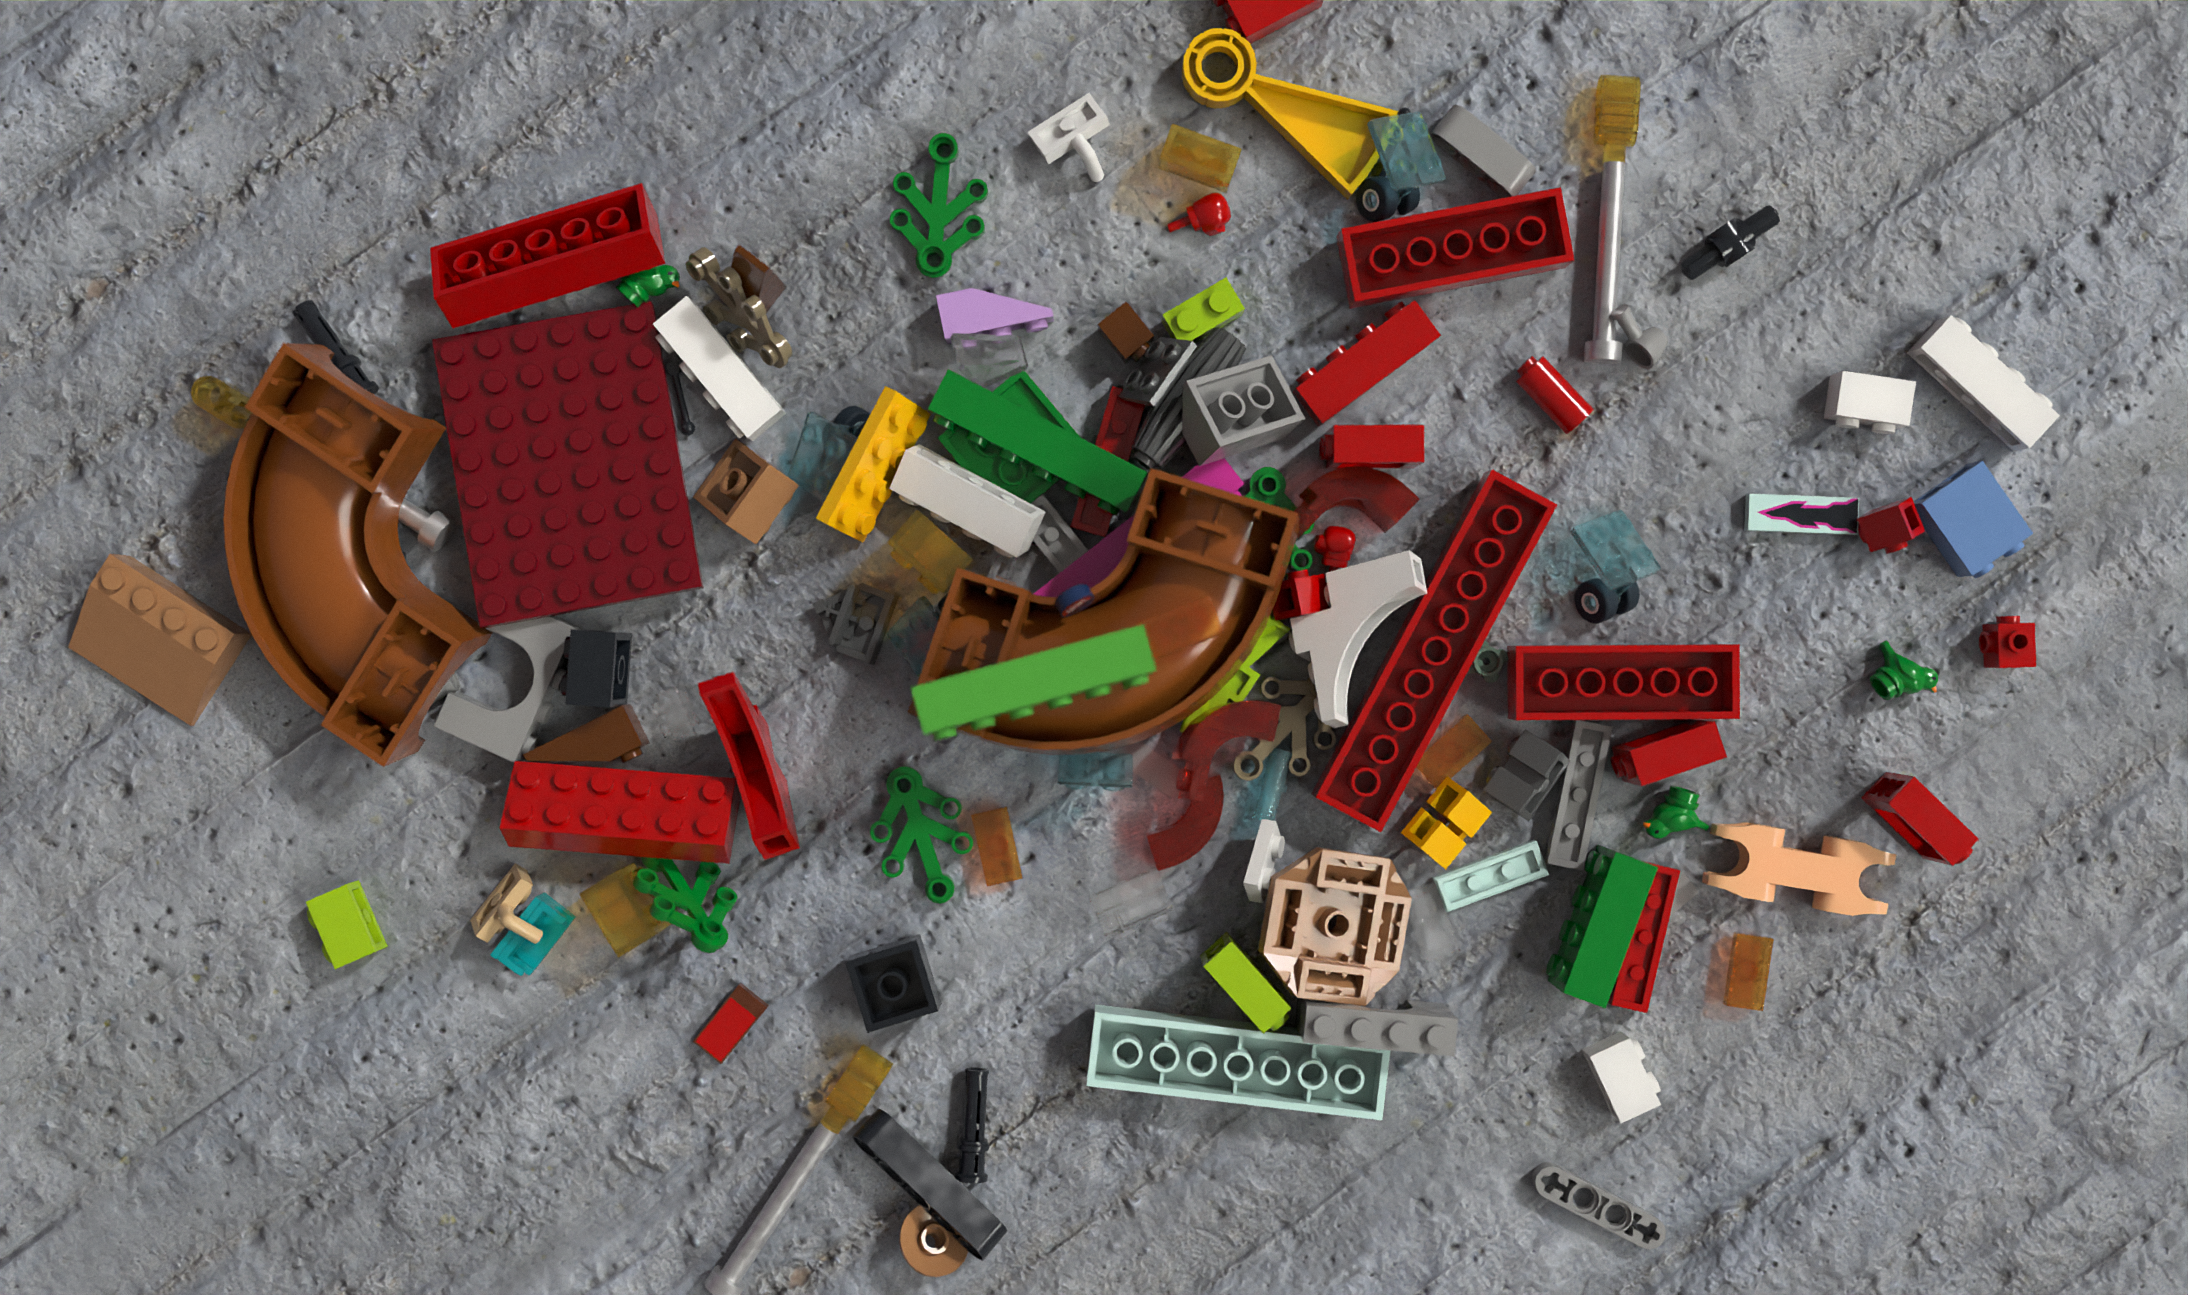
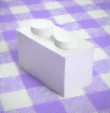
(1870, 401)
(1622, 1077)

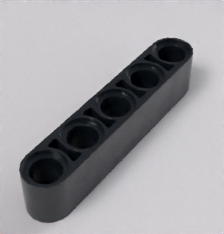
(930, 1184)

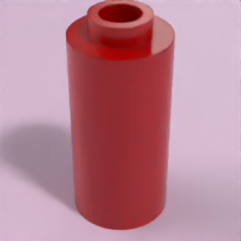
(1553, 393)

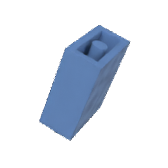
(1972, 520)

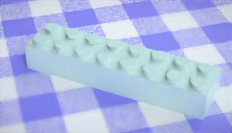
(1233, 1063)

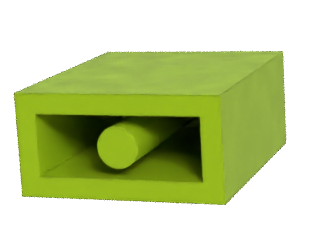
(1246, 983)

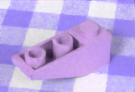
(988, 313)

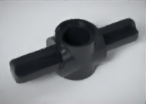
(1730, 242)

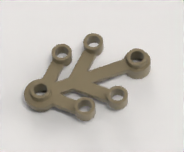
(742, 312)
(1291, 720)

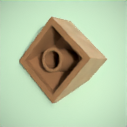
(745, 491)

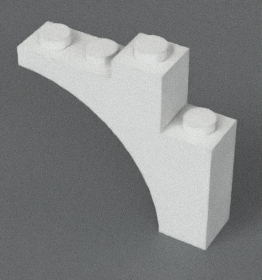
(1334, 637)

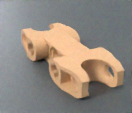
(1830, 874)

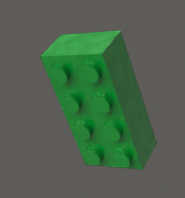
(1600, 925)

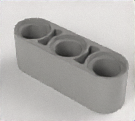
(1482, 152)

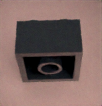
(597, 668)
(893, 983)

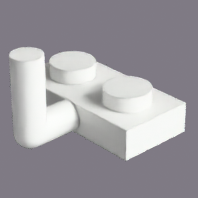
(1071, 130)
(1266, 849)

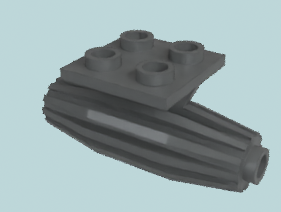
(1160, 385)

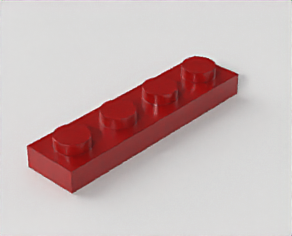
(1117, 437)
(1640, 965)

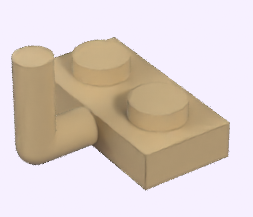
(498, 908)

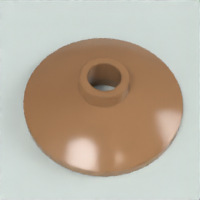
(930, 1262)

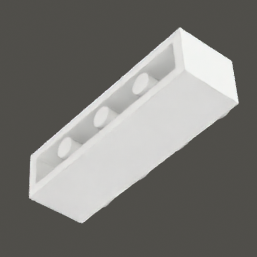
(719, 369)
(1984, 383)
(967, 501)

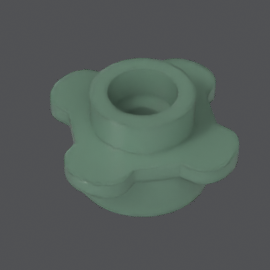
(1496, 661)

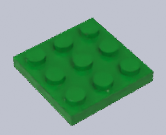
(986, 461)

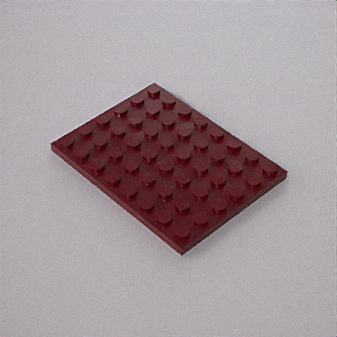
(567, 464)

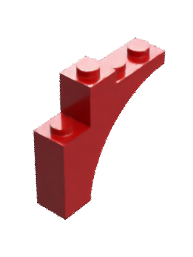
(753, 763)

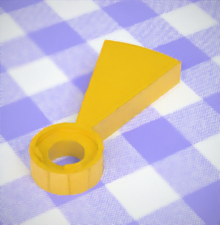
(1318, 124)

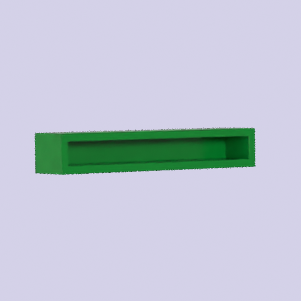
(1037, 442)

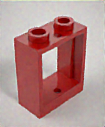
(1373, 446)
(1668, 752)
(1920, 819)

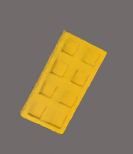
(872, 464)

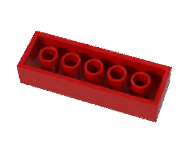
(1455, 248)
(546, 256)
(1623, 682)
(621, 812)

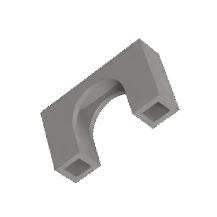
(514, 730)
(1418, 1029)

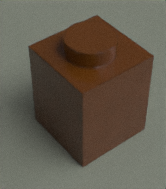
(1126, 333)

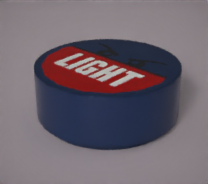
(1074, 600)

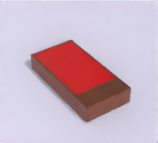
(730, 1023)

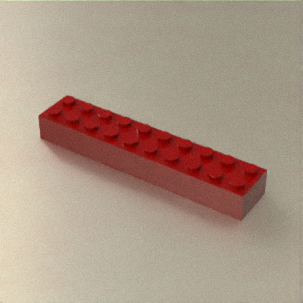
(1434, 649)

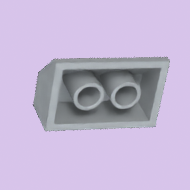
(1238, 410)

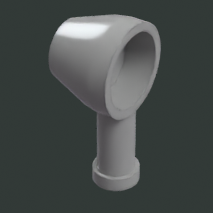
(1642, 346)

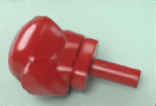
(1207, 214)
(1335, 546)

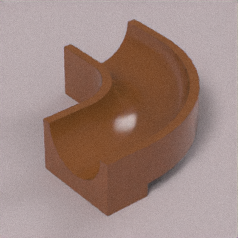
(1180, 549)
(322, 556)

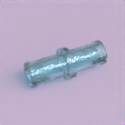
(1272, 785)

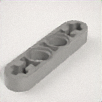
(1597, 1207)

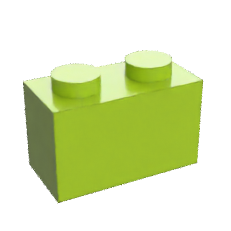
(1203, 312)
(345, 924)

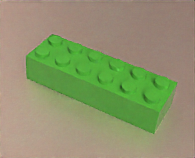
(1034, 681)

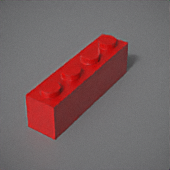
(1366, 362)

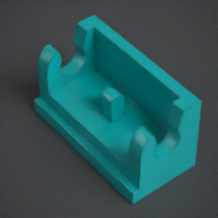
(524, 956)

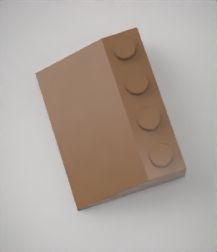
(156, 637)

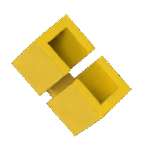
(1460, 809)

